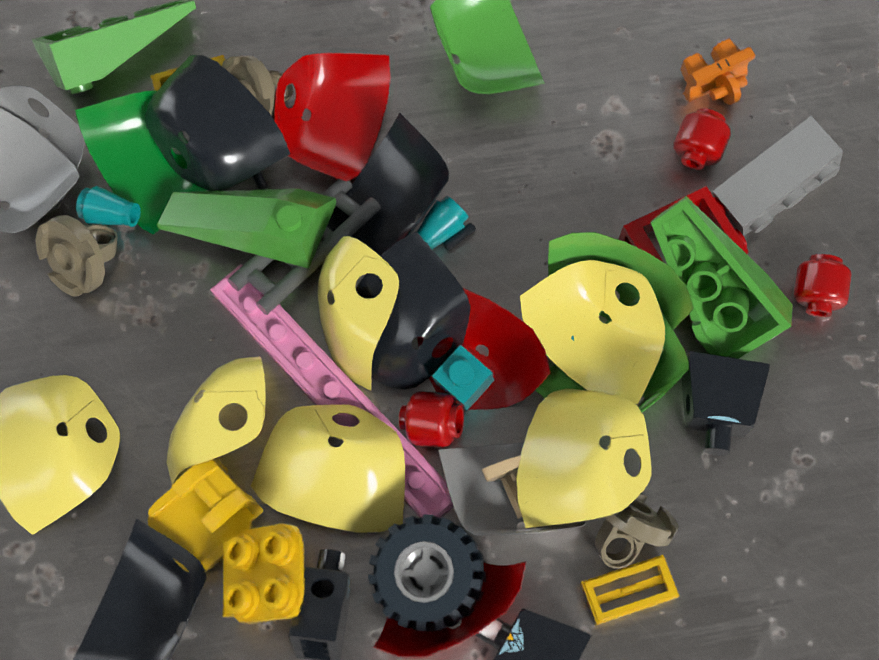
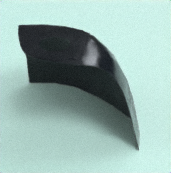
(225, 125)
(405, 181)
(426, 306)
(144, 600)

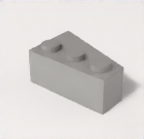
(779, 177)

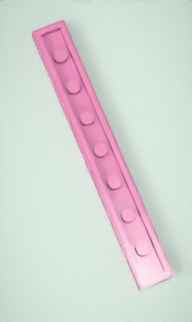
(327, 385)

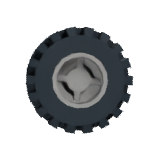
(427, 573)

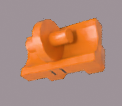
(718, 79)

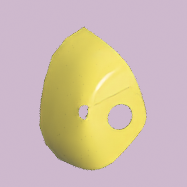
(353, 322)
(603, 356)
(198, 430)
(40, 469)
(566, 471)
(335, 487)

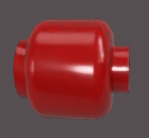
(702, 138)
(822, 284)
(432, 419)

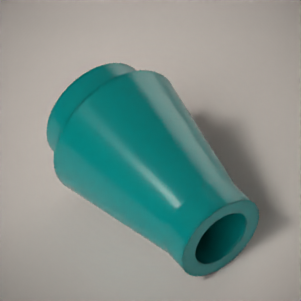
(106, 208)
(442, 222)

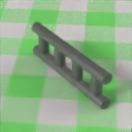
(276, 293)

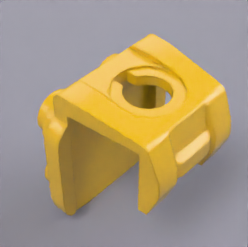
(204, 512)
(263, 574)

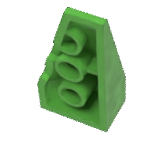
(86, 55)
(262, 222)
(731, 295)

